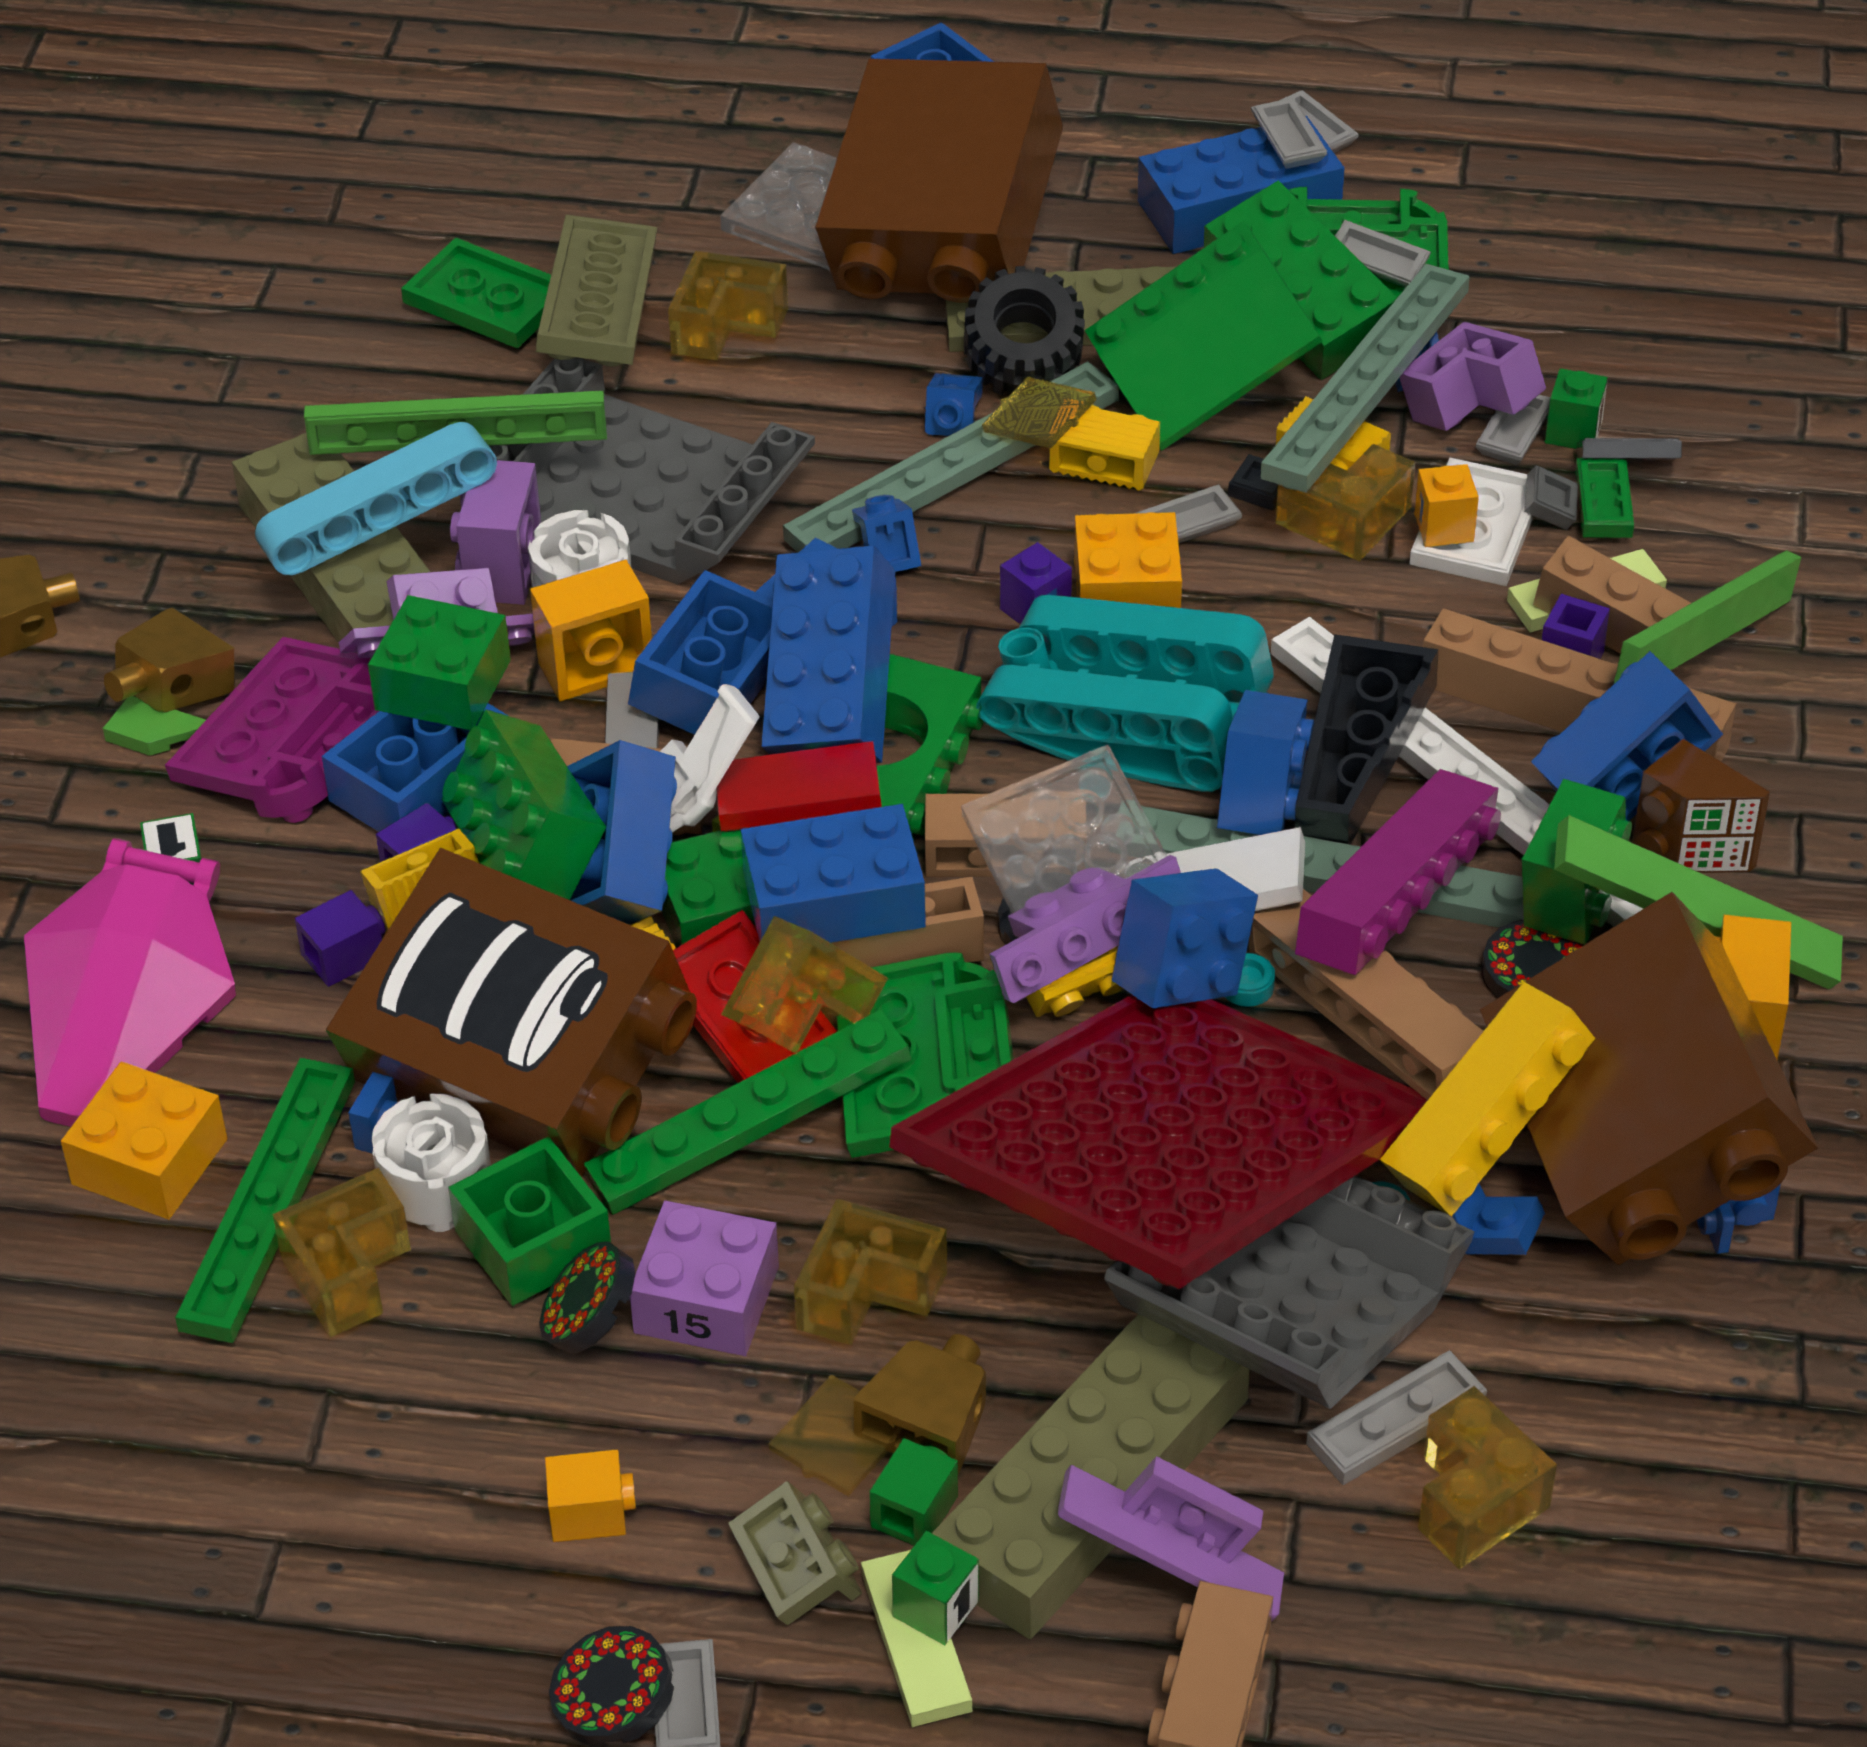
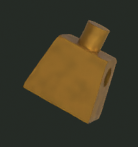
(29, 602)
(170, 663)
(925, 1398)

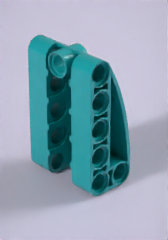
(1129, 678)

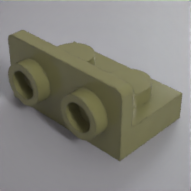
(794, 1552)

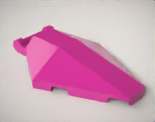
(122, 974)

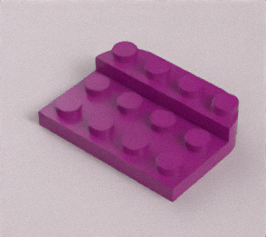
(277, 726)

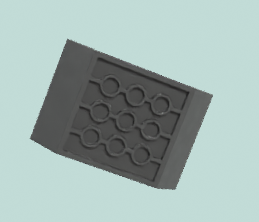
(667, 481)
(1316, 1293)

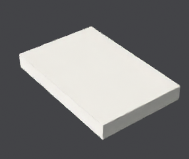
(1498, 531)
(1263, 863)

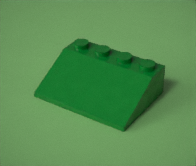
(1203, 334)

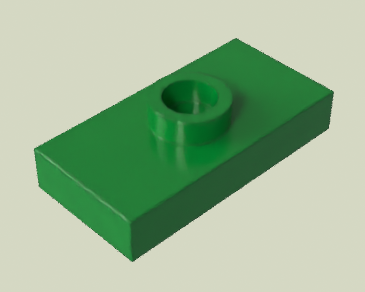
(1604, 498)

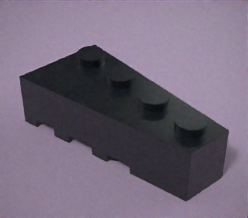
(1360, 727)

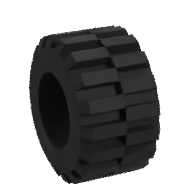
(1027, 299)

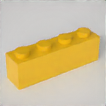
(1488, 1098)

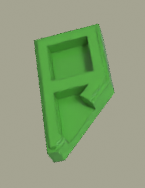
(148, 730)

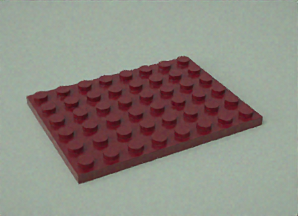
(1163, 1132)

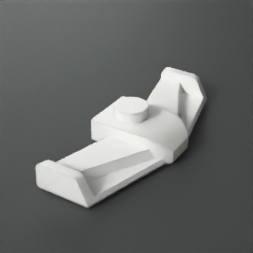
(708, 756)

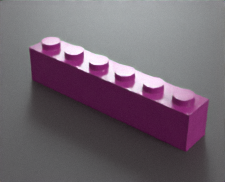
(1397, 871)

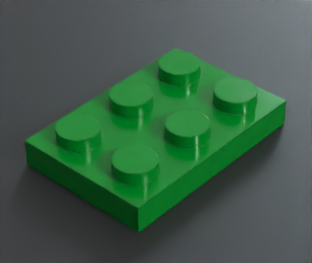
(480, 292)

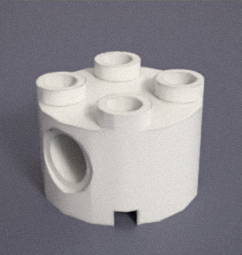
(575, 544)
(427, 1150)

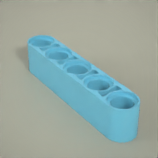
(375, 498)

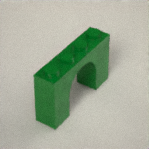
(940, 714)

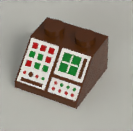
(1700, 812)

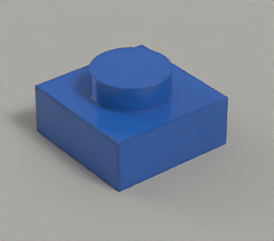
(374, 1100)

